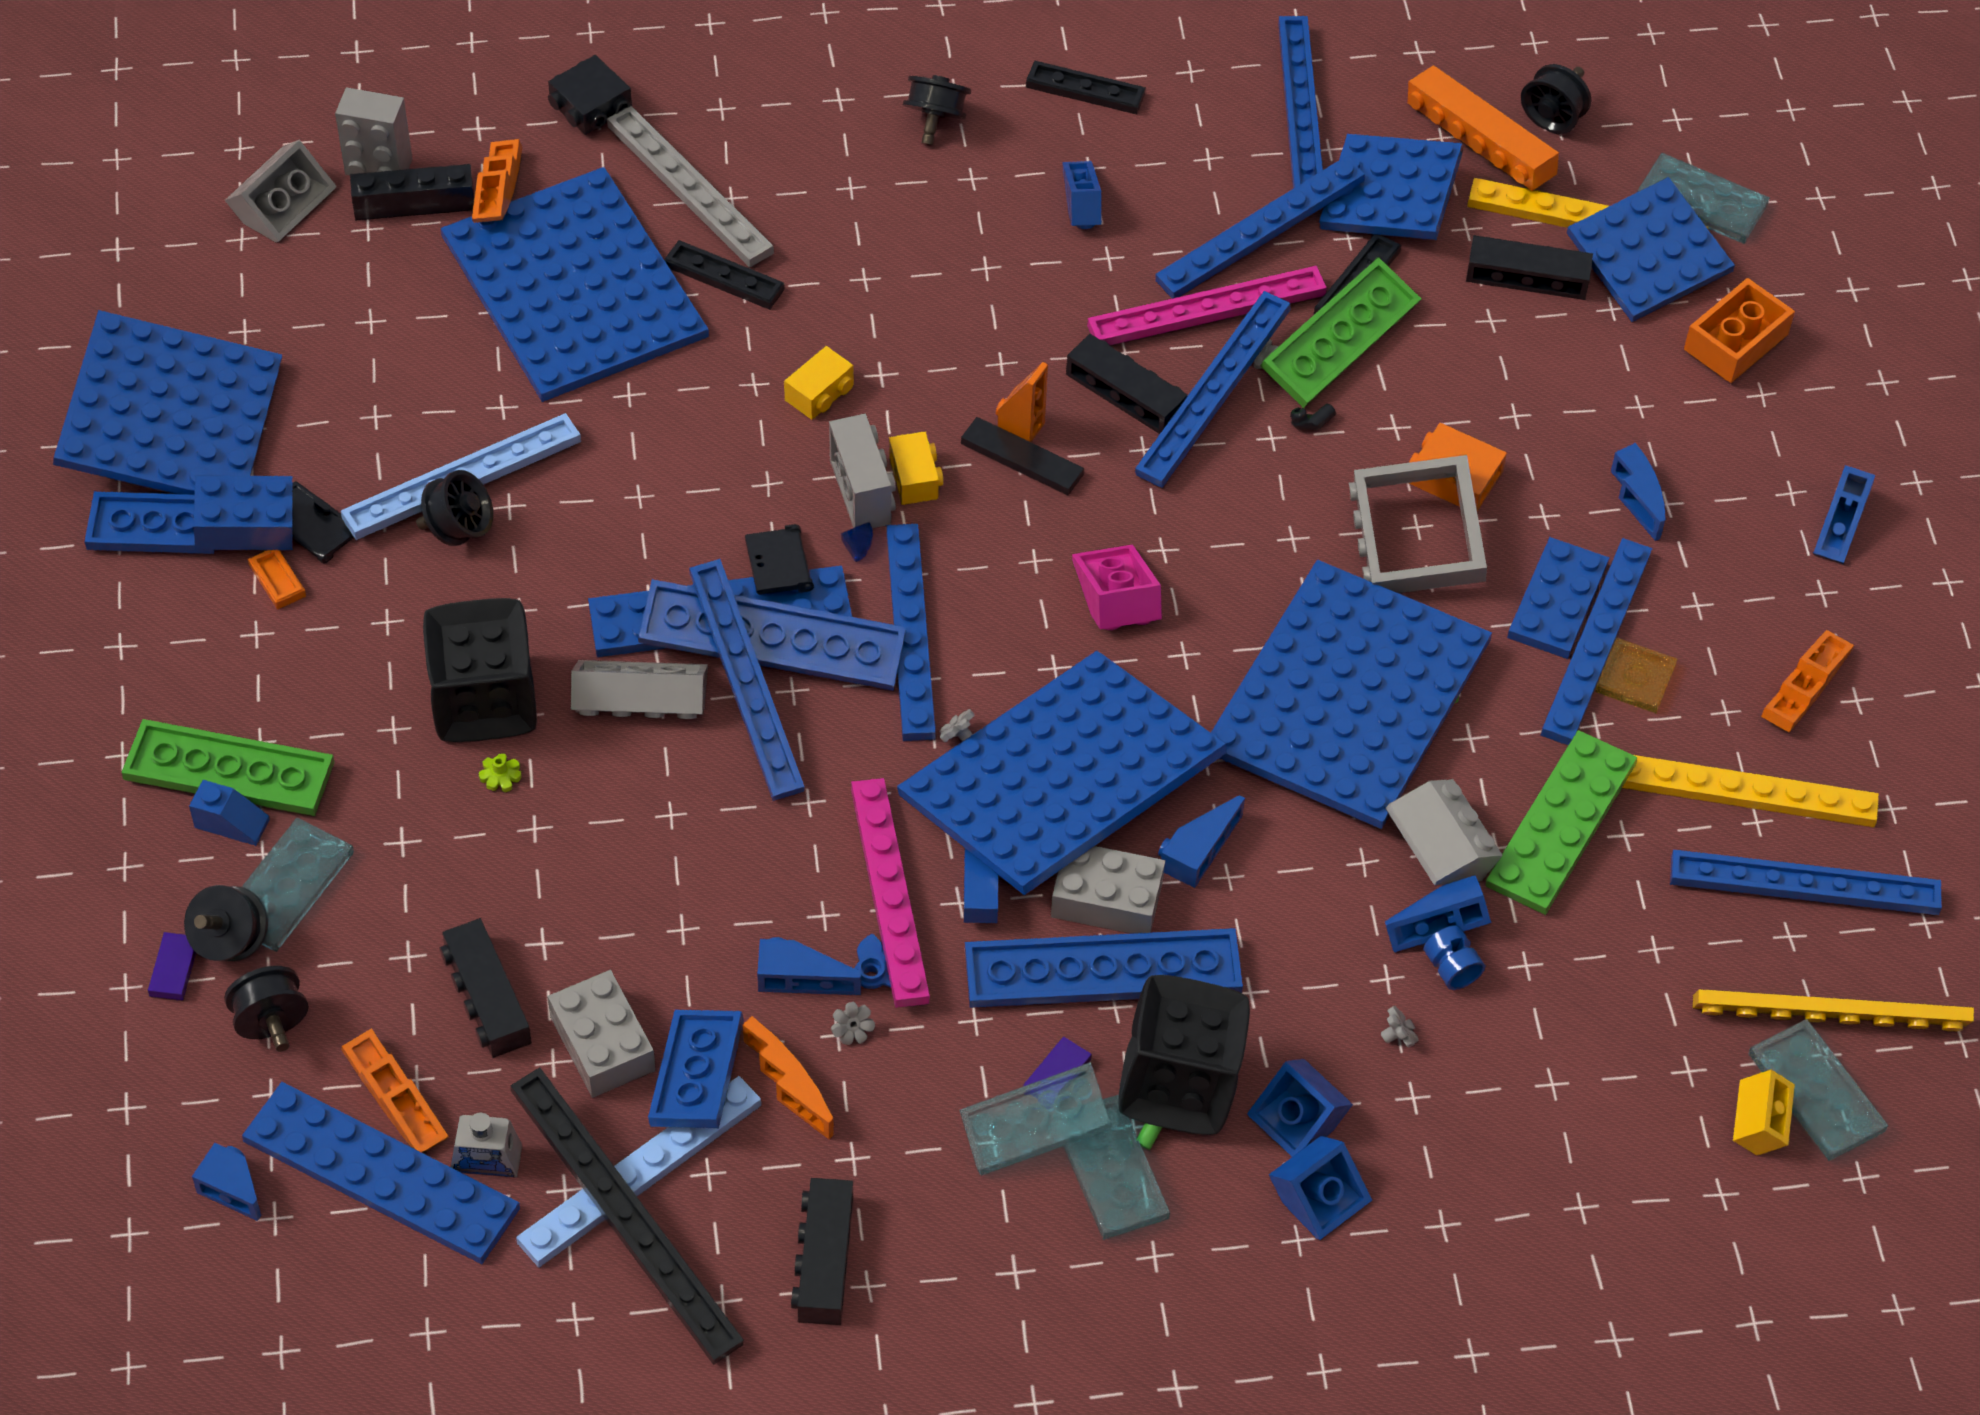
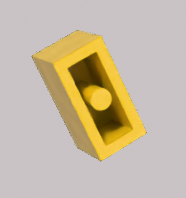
(819, 383)
(914, 467)
(1764, 1112)

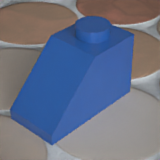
(227, 813)
(227, 1180)

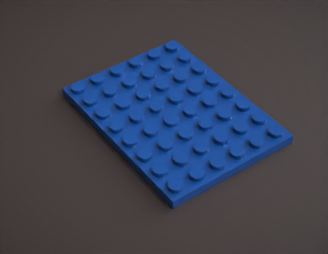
(575, 284)
(1349, 693)
(1061, 771)

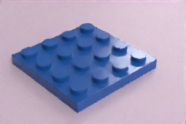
(1402, 188)
(1650, 249)

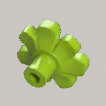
(500, 772)

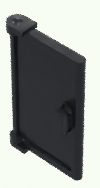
(315, 530)
(779, 561)

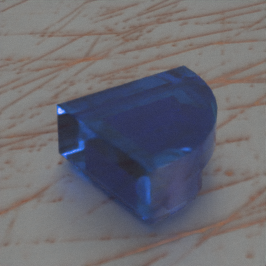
(858, 540)

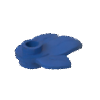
(872, 959)

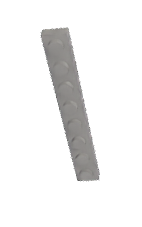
(690, 186)

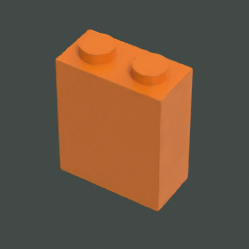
(1484, 461)

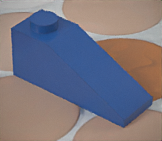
(1082, 194)
(1844, 514)
(1199, 842)
(1451, 904)
(796, 968)

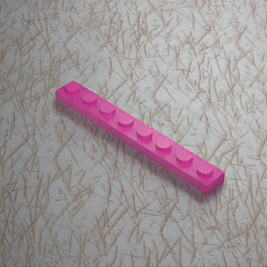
(1204, 306)
(890, 893)

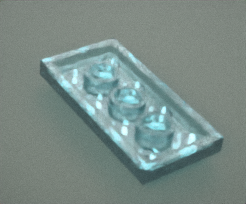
(1716, 201)
(296, 876)
(1824, 1093)
(1035, 1119)
(1117, 1177)

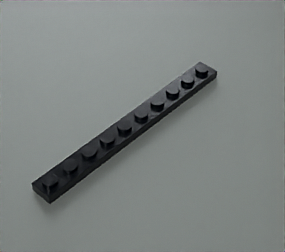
(627, 1216)

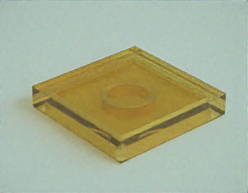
(1636, 675)

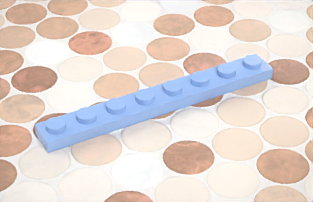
(485, 464)
(639, 1171)

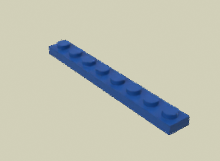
(1300, 98)
(1259, 227)
(1212, 389)
(909, 612)
(1596, 642)
(746, 680)
(1806, 882)

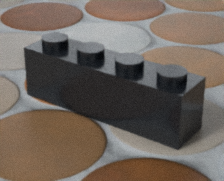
(412, 192)
(1529, 267)
(1124, 383)
(485, 987)
(824, 1251)

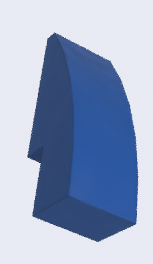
(1640, 489)
(979, 891)

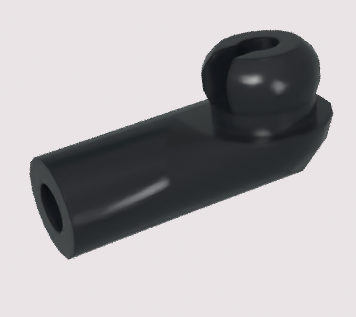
(1315, 421)

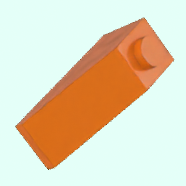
(1025, 406)

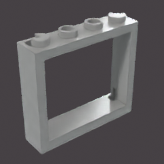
(1425, 577)

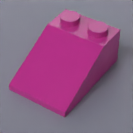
(1118, 587)

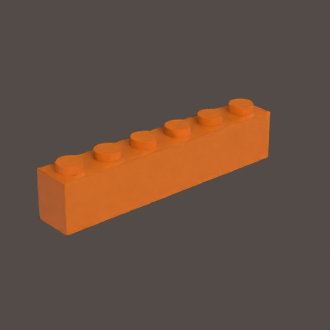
(1483, 128)

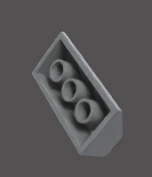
(638, 688)

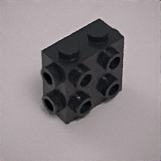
(589, 94)

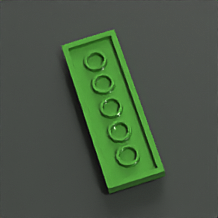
(1340, 332)
(258, 770)
(1561, 822)

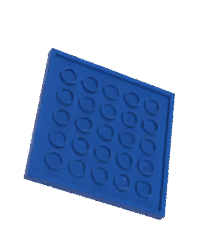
(165, 405)

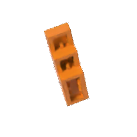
(497, 181)
(1807, 681)
(793, 1083)
(394, 1092)

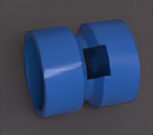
(1454, 958)

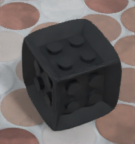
(479, 670)
(1184, 1054)

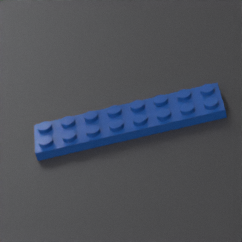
(619, 617)
(780, 635)
(1096, 966)
(381, 1172)

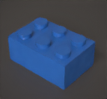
(243, 512)

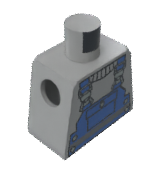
(486, 1146)

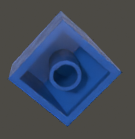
(1299, 1106)
(1321, 1186)

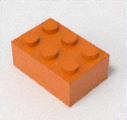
(1739, 330)

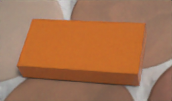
(277, 578)

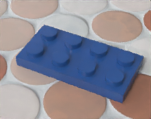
(142, 523)
(1558, 597)
(696, 1069)

